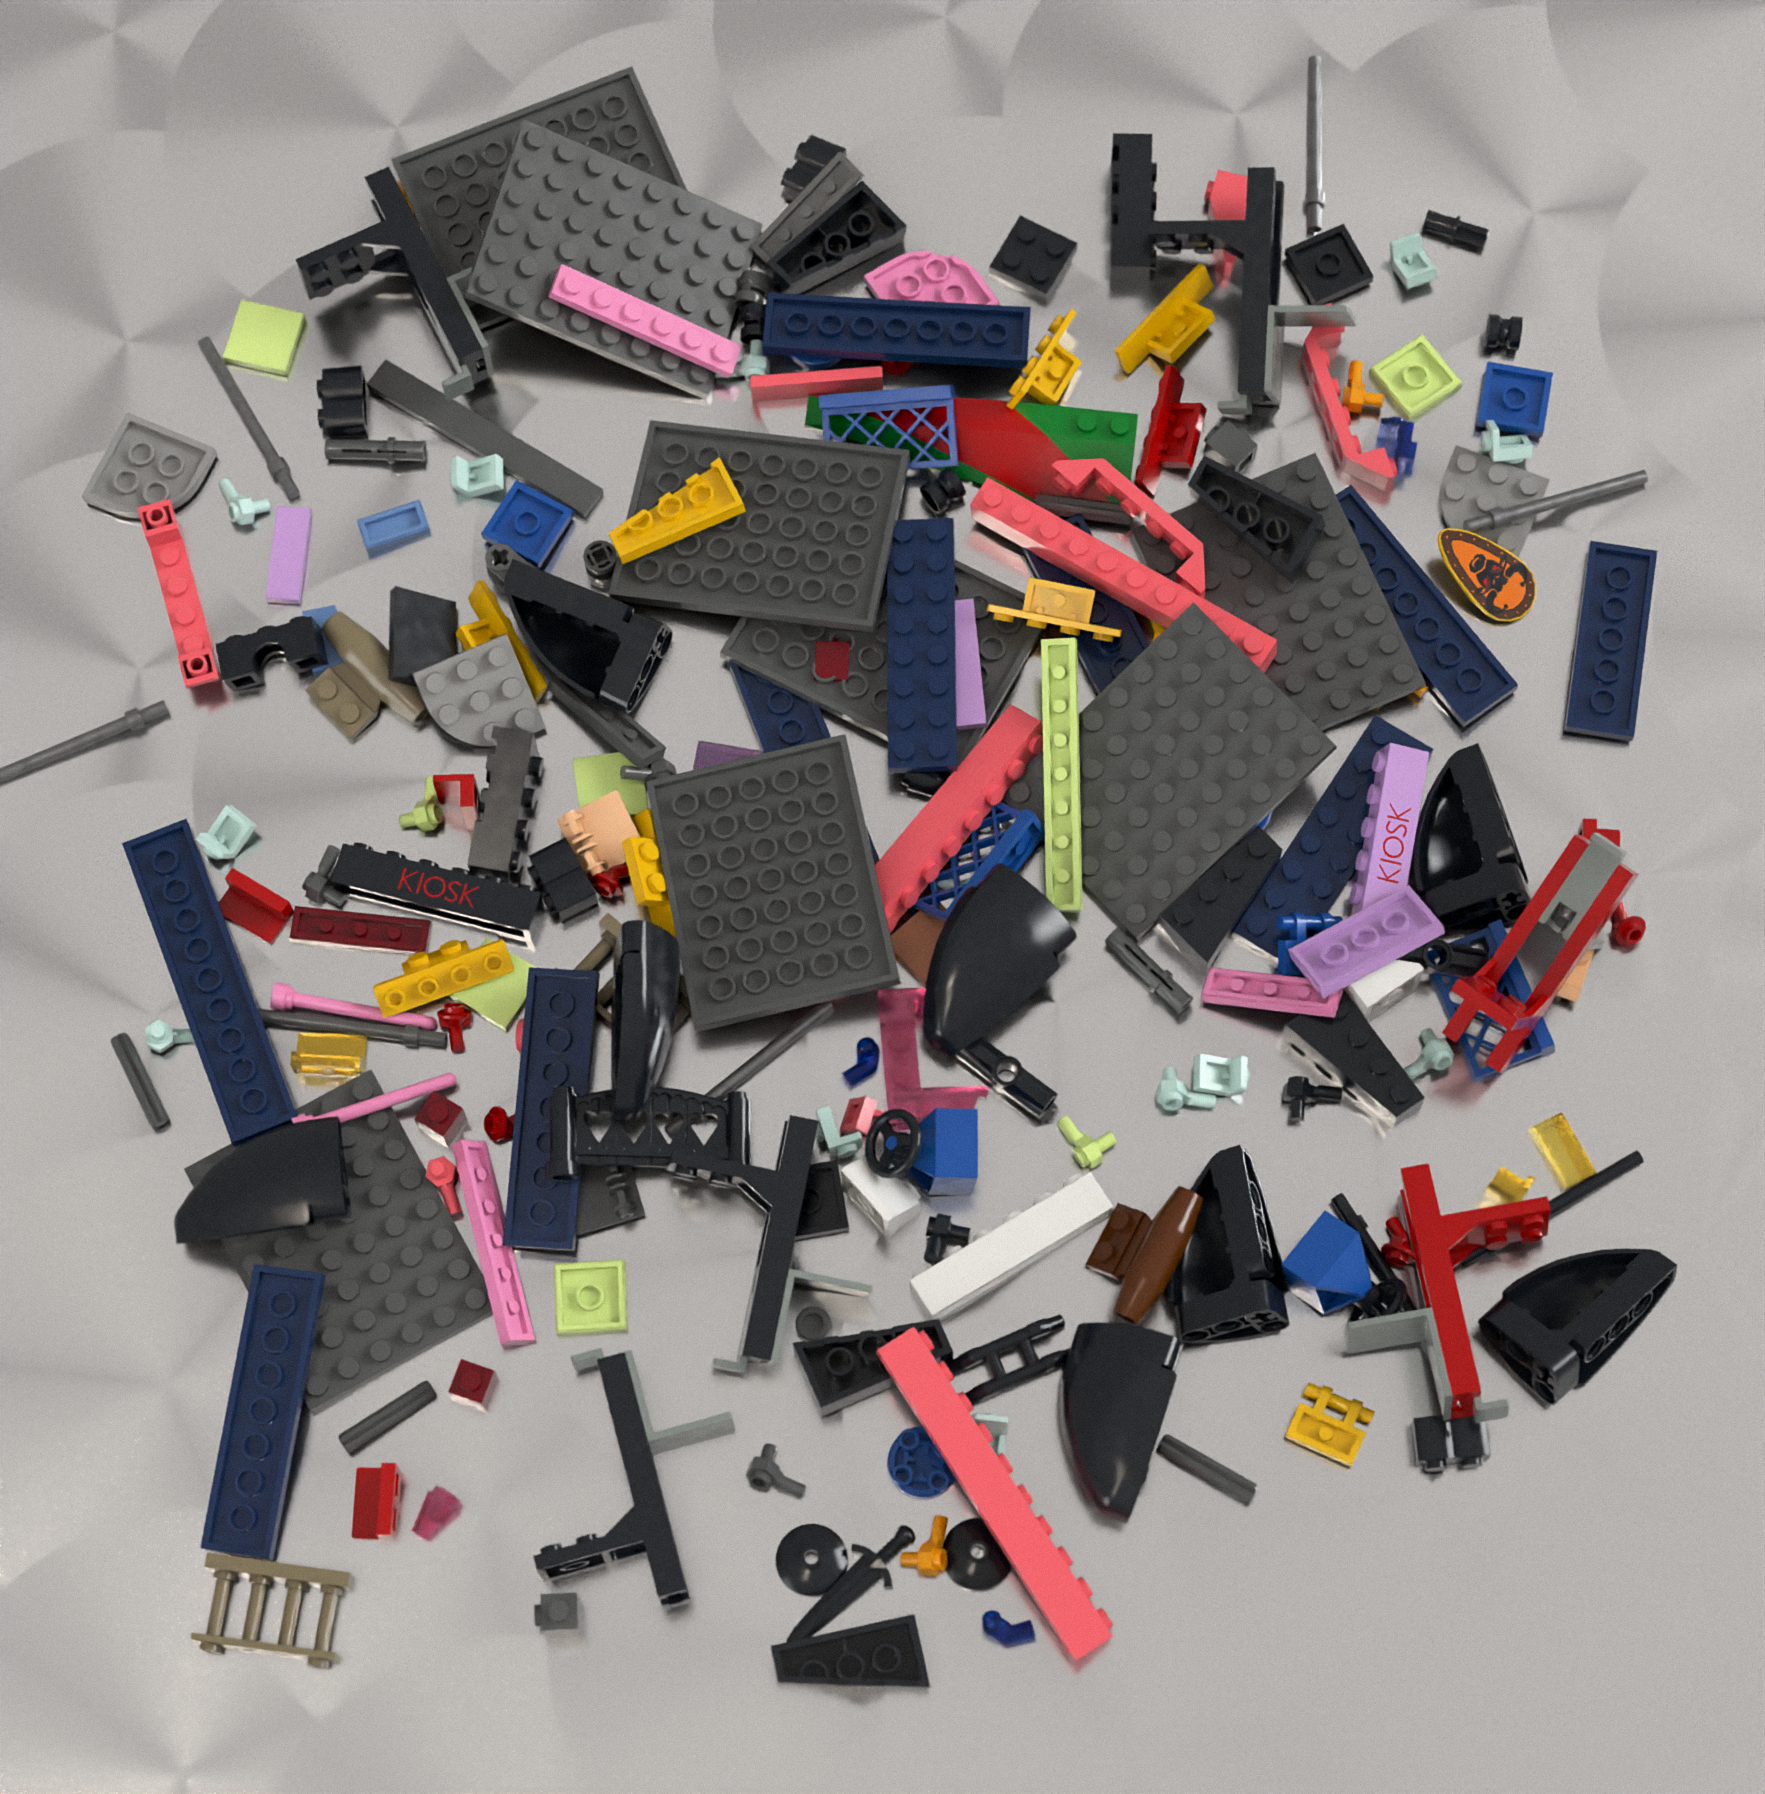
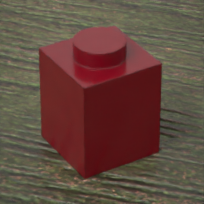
(832, 659)
(440, 1119)
(473, 1385)

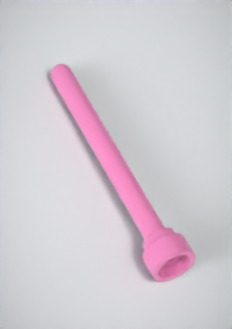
(285, 998)
(386, 1100)

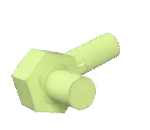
(426, 813)
(1087, 1150)

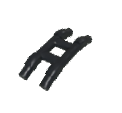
(990, 1351)

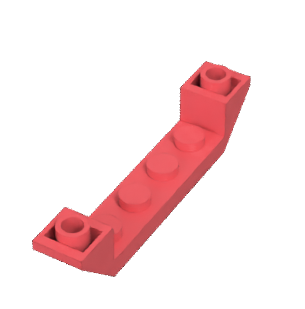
(1371, 466)
(1078, 474)
(179, 593)

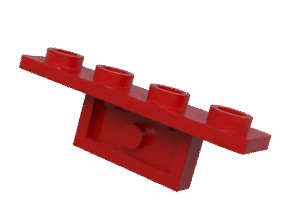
(1172, 432)

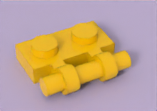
(1325, 1433)

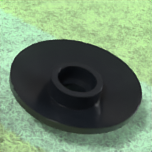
(967, 1570)
(814, 1578)

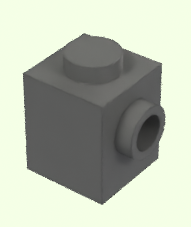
(1230, 446)
(559, 1614)

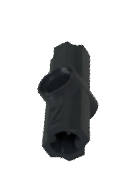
(1453, 961)
(1024, 1089)

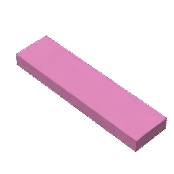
(1267, 992)

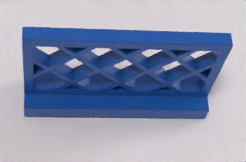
(894, 401)
(1011, 850)
(1516, 985)

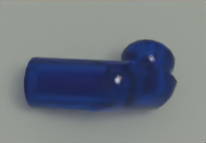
(866, 1062)
(1003, 1631)

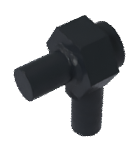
(1299, 1092)
(939, 1231)

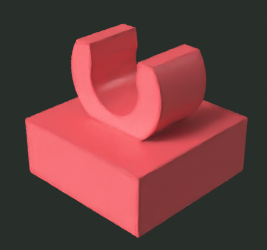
(859, 1116)

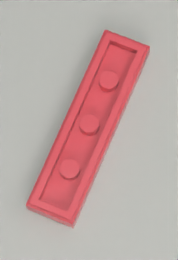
(815, 382)

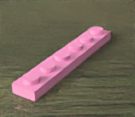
(644, 321)
(488, 1229)

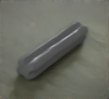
(1089, 509)
(139, 1080)
(387, 1416)
(1207, 1468)

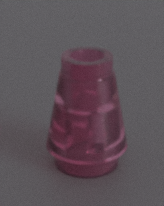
(435, 1512)

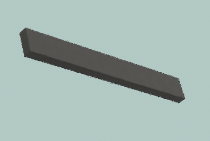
(485, 438)

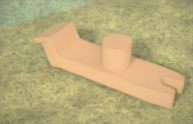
(1573, 985)

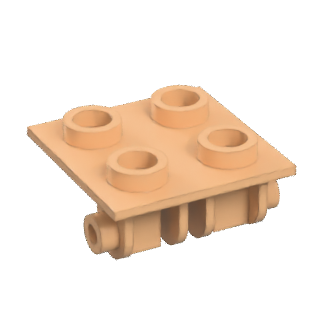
(598, 833)

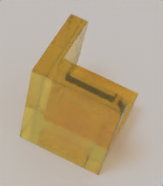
(1507, 1188)

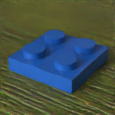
(1515, 398)
(528, 523)

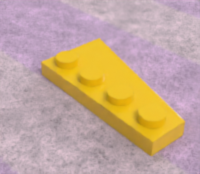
(691, 509)

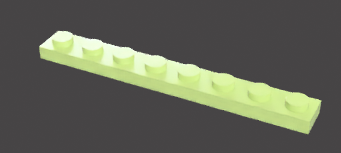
(1061, 773)

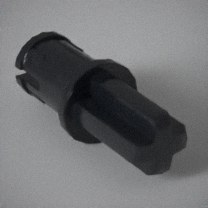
(1454, 228)

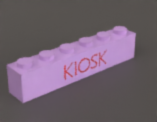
(1390, 824)

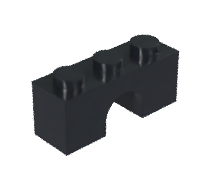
(244, 656)

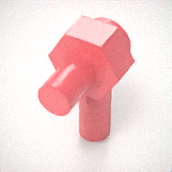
(443, 1174)

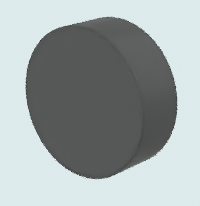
(813, 1324)

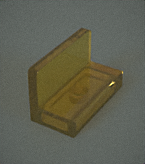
(329, 1055)

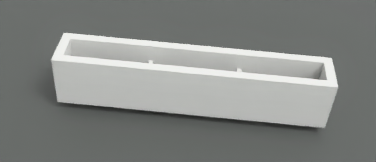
(1011, 1246)

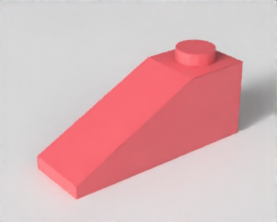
(1227, 202)

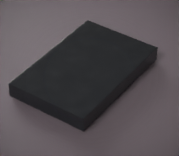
(419, 632)

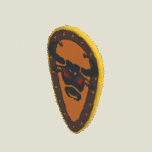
(1488, 574)

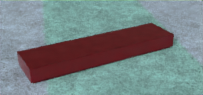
(360, 930)

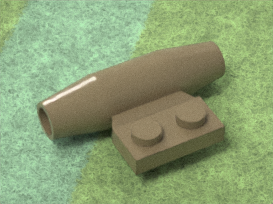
(356, 688)

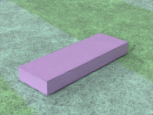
(288, 555)

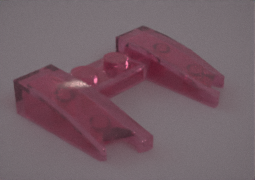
(899, 1016)

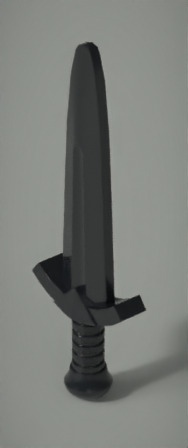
(853, 1584)

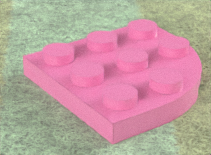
(929, 278)

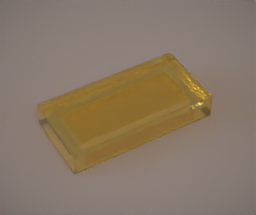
(1563, 1151)

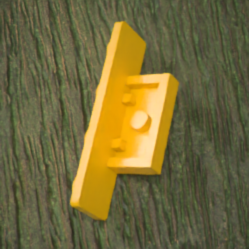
(1171, 325)
(1050, 370)
(1057, 605)
(493, 624)
(647, 871)
(442, 974)

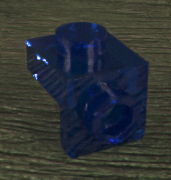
(1401, 431)

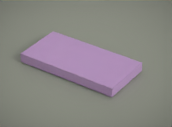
(968, 669)
(1366, 941)

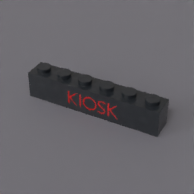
(438, 891)

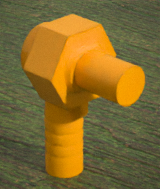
(1356, 396)
(930, 1557)

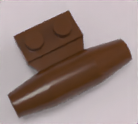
(1145, 1250)

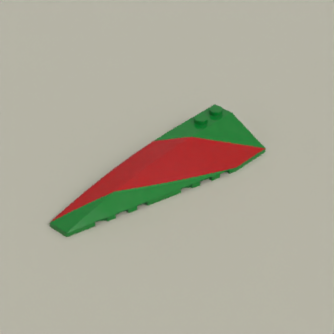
(1006, 443)

